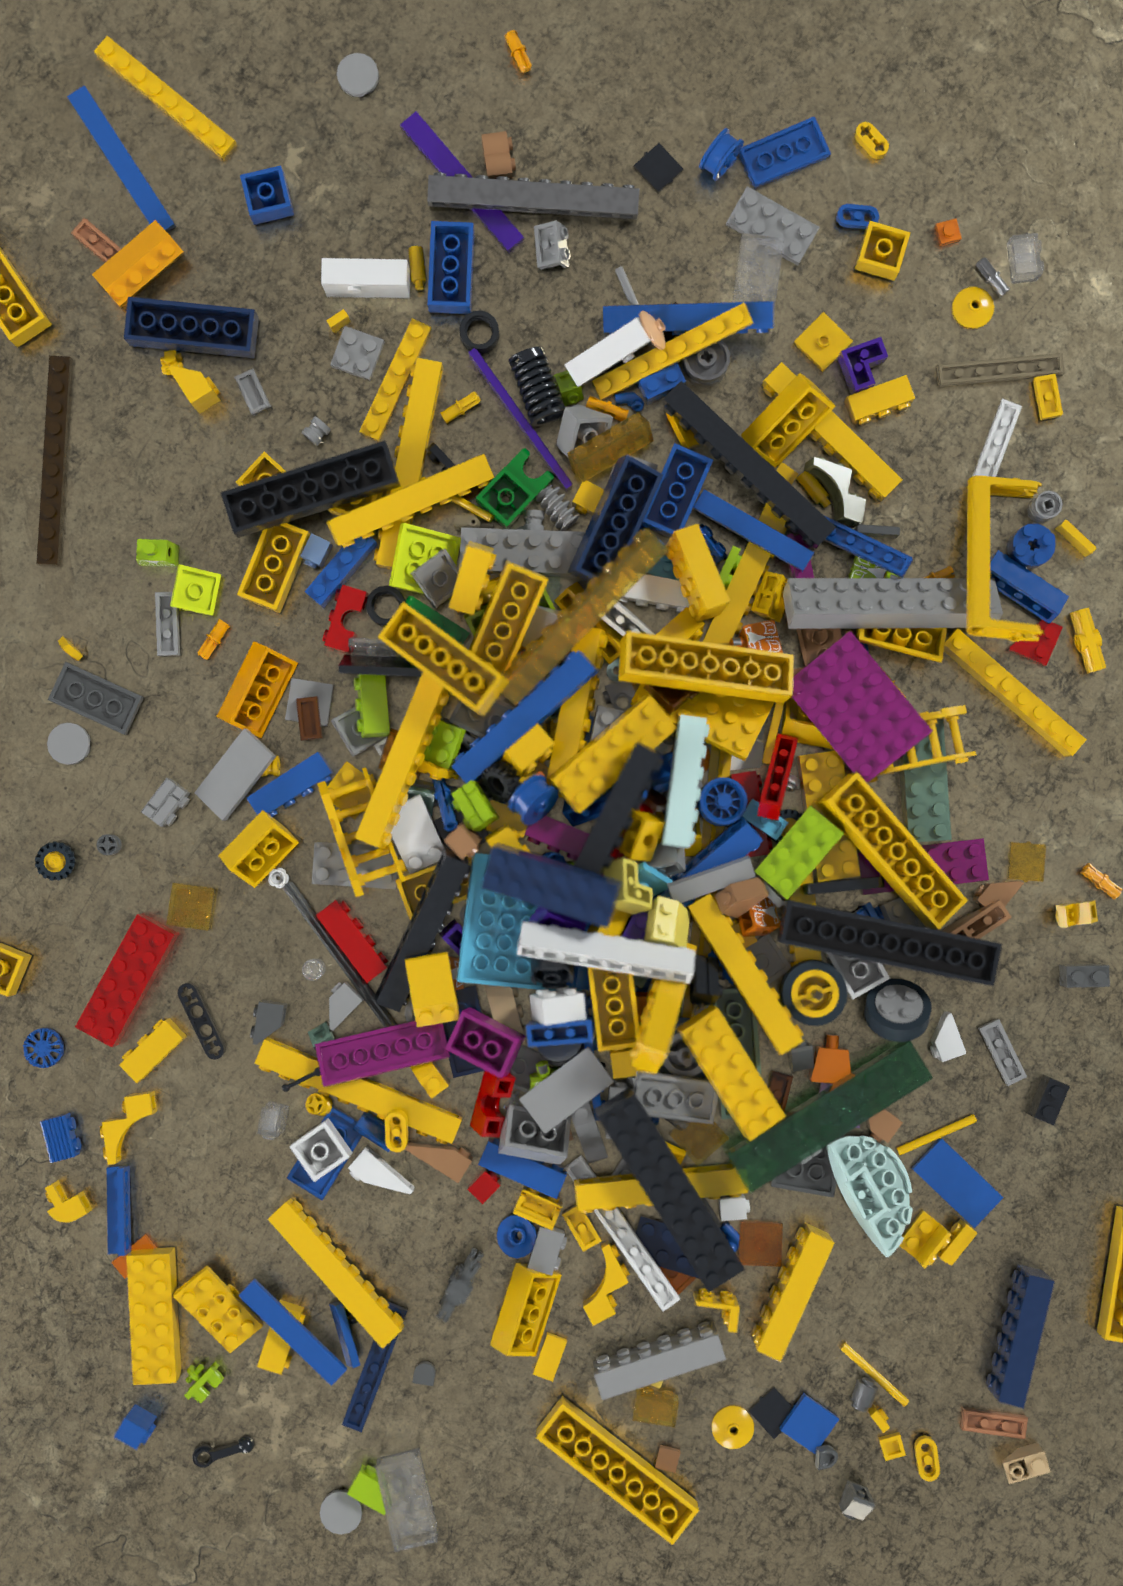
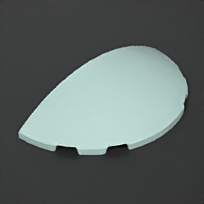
(873, 1188)

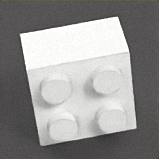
(557, 1006)
(321, 1149)

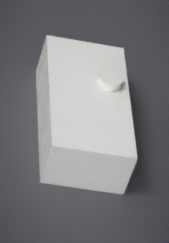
(366, 278)
(608, 352)

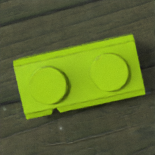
(474, 806)

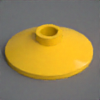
(966, 314)
(731, 1417)

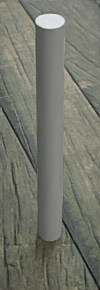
(628, 289)

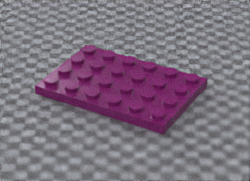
(858, 708)

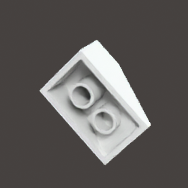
(417, 836)

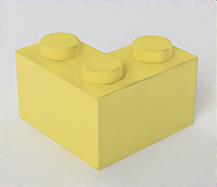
(633, 896)

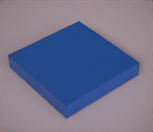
(809, 1423)

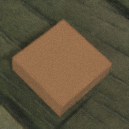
(667, 1458)

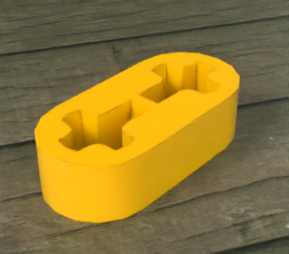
(873, 139)

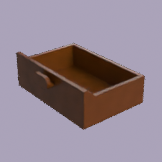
(670, 698)

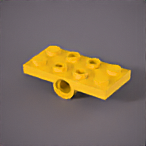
(218, 1309)

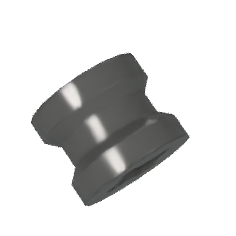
(104, 844)

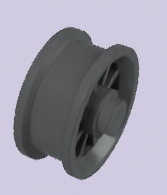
(560, 1054)

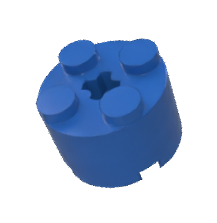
(1042, 541)

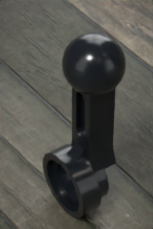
(243, 1445)

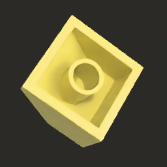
(667, 923)

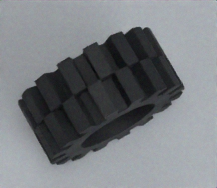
(504, 789)

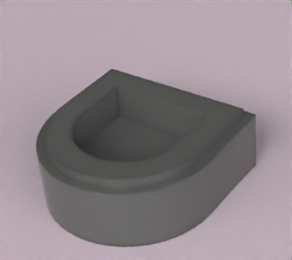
(424, 1373)
(825, 1457)

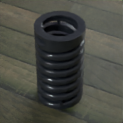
(537, 386)

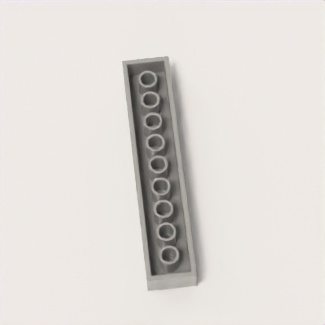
(880, 603)

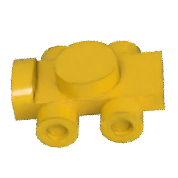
(171, 358)

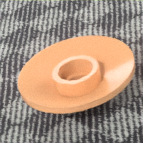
(653, 329)

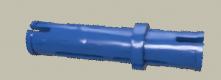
(442, 795)

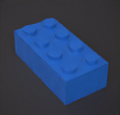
(451, 267)
(677, 491)

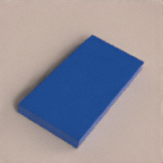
(784, 152)
(344, 1124)
(957, 1182)

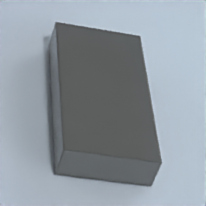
(878, 531)

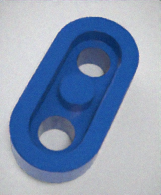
(856, 215)

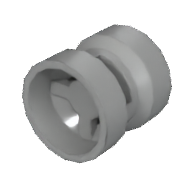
(316, 431)
(533, 520)

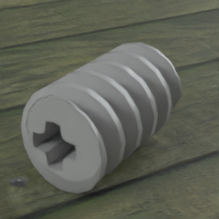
(557, 508)

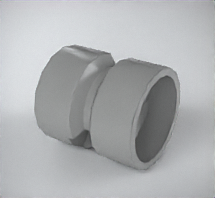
(1044, 507)

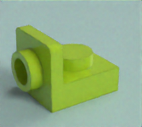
(568, 389)

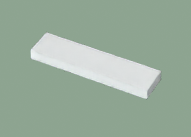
(997, 439)

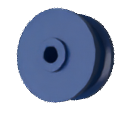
(721, 154)
(533, 799)
(722, 801)

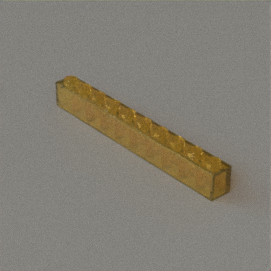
(582, 614)

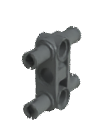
(460, 1284)

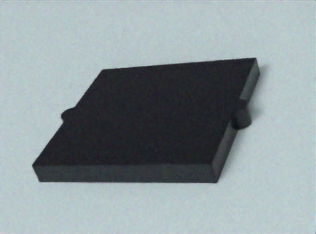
(658, 167)
(771, 1411)

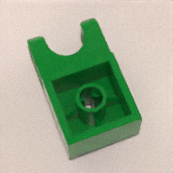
(515, 484)
(449, 627)

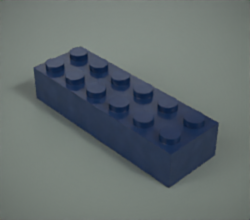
(191, 327)
(615, 517)
(551, 885)
(1020, 1335)

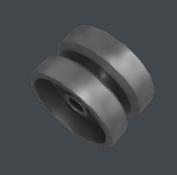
(707, 374)

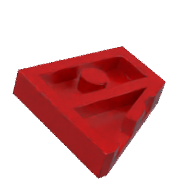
(1039, 650)

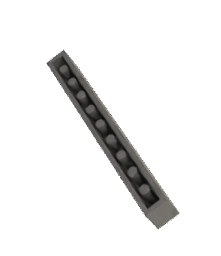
(533, 197)

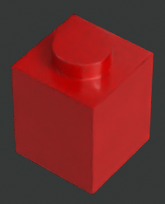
(484, 1185)

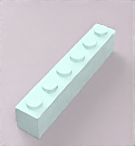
(683, 782)

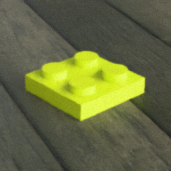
(195, 590)

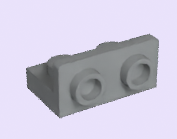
(551, 245)

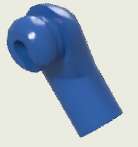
(631, 399)
(731, 1235)

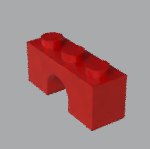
(348, 601)
(486, 1115)

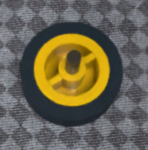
(813, 992)

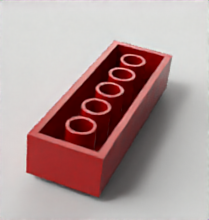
(127, 980)

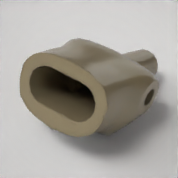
(470, 521)

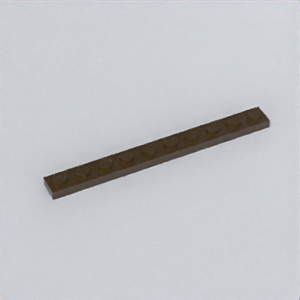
(54, 460)

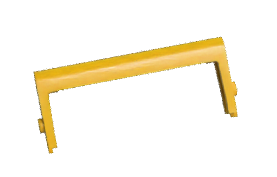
(978, 557)

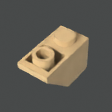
(1025, 1463)

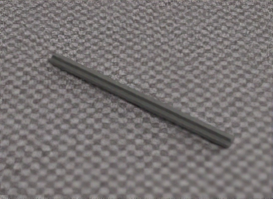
(339, 956)

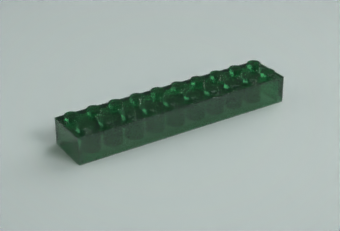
(829, 1115)

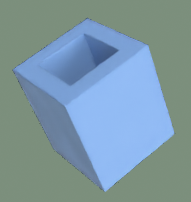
(316, 551)

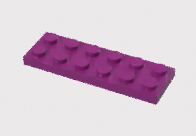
(959, 860)
(380, 1052)

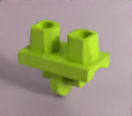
(211, 1375)

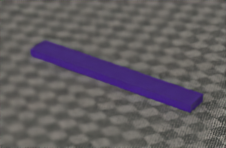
(447, 163)
(520, 420)

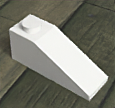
(374, 1170)

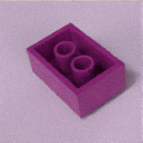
(557, 836)
(485, 1042)

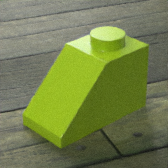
(366, 1489)

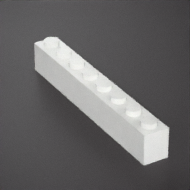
(606, 952)

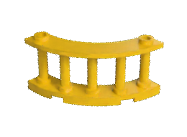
(951, 715)
(345, 839)

